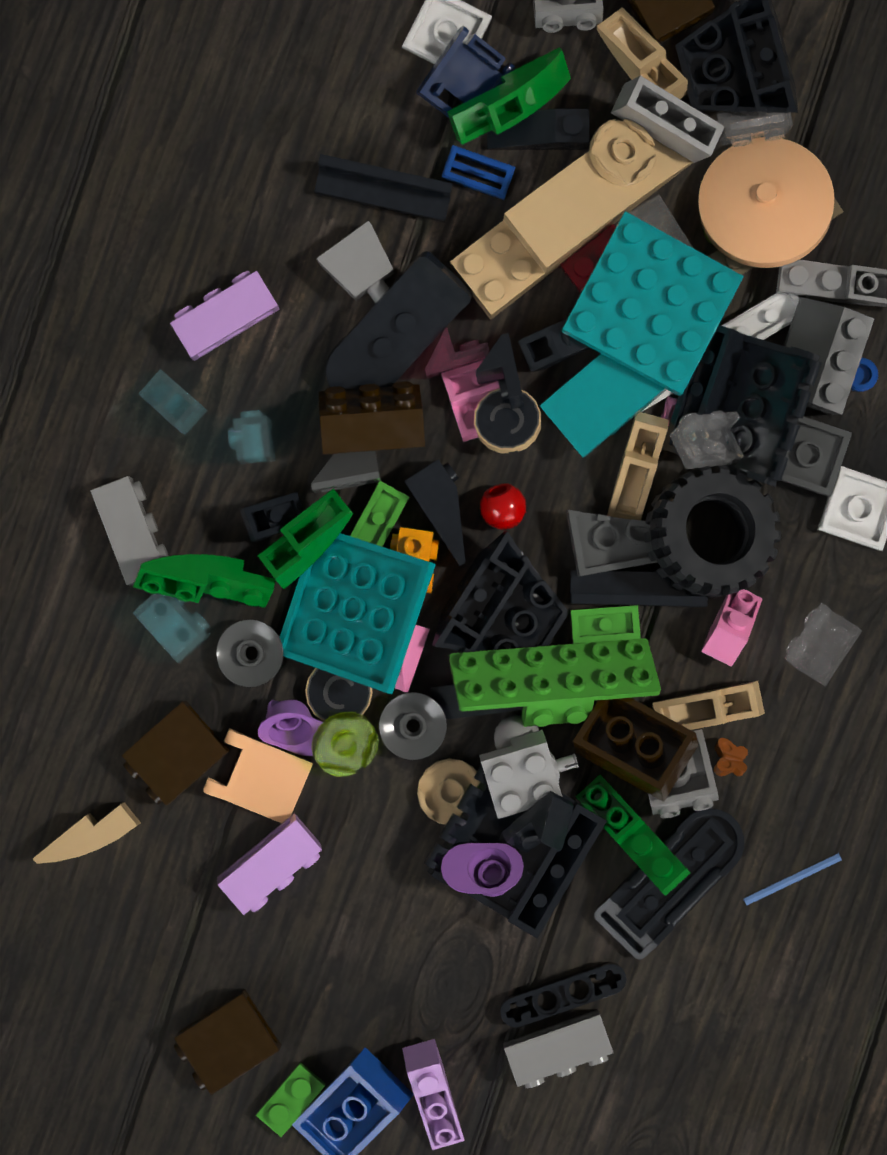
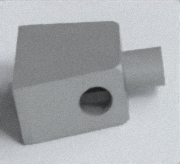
(359, 264)

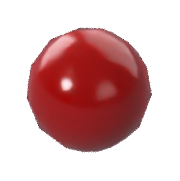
(503, 506)

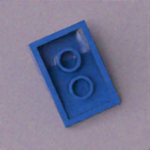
(353, 1107)

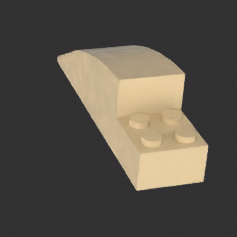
(552, 227)

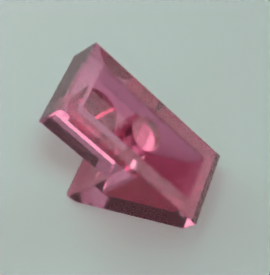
(446, 359)

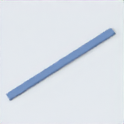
(792, 879)

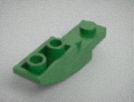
(514, 100)
(194, 574)
(633, 835)

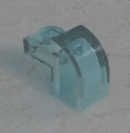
(172, 402)

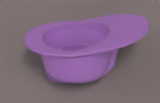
(289, 726)
(482, 868)

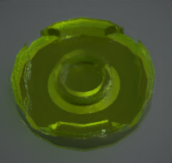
(344, 744)

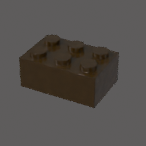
(371, 418)
(636, 744)

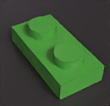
(380, 515)
(605, 624)
(290, 1099)

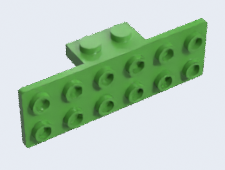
(554, 681)

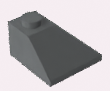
(347, 471)

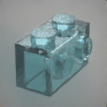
(252, 438)
(173, 625)

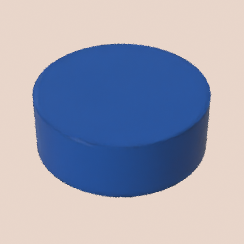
(865, 376)

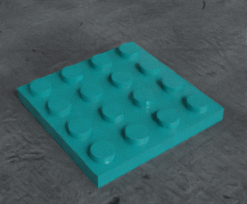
(652, 303)
(357, 612)

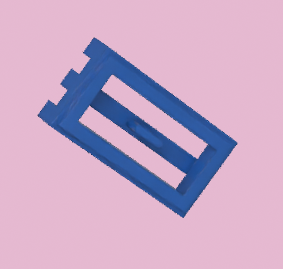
(472, 184)

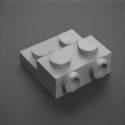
(555, 14)
(694, 786)

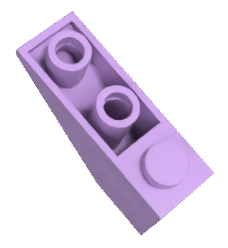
(432, 1094)

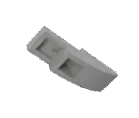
(834, 282)

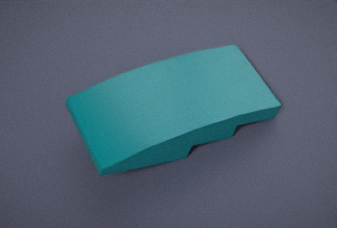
(599, 402)

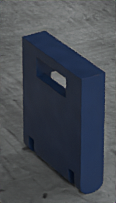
(463, 71)

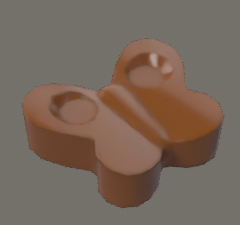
(730, 758)

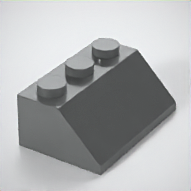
(839, 340)

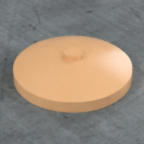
(766, 202)

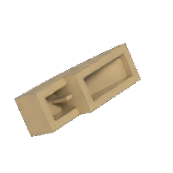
(640, 53)
(638, 466)
(713, 706)
(89, 835)

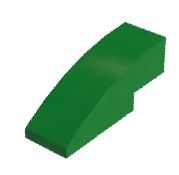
(306, 538)

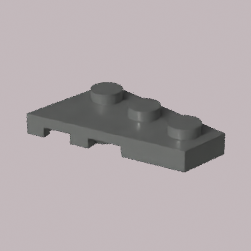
(607, 542)

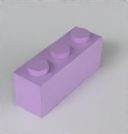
(224, 314)
(269, 865)

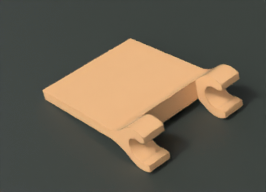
(262, 778)

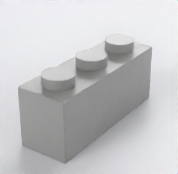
(668, 119)
(128, 525)
(558, 1049)

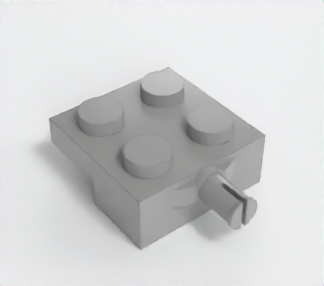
(523, 773)

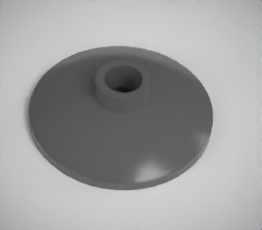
(233, 656)
(412, 744)

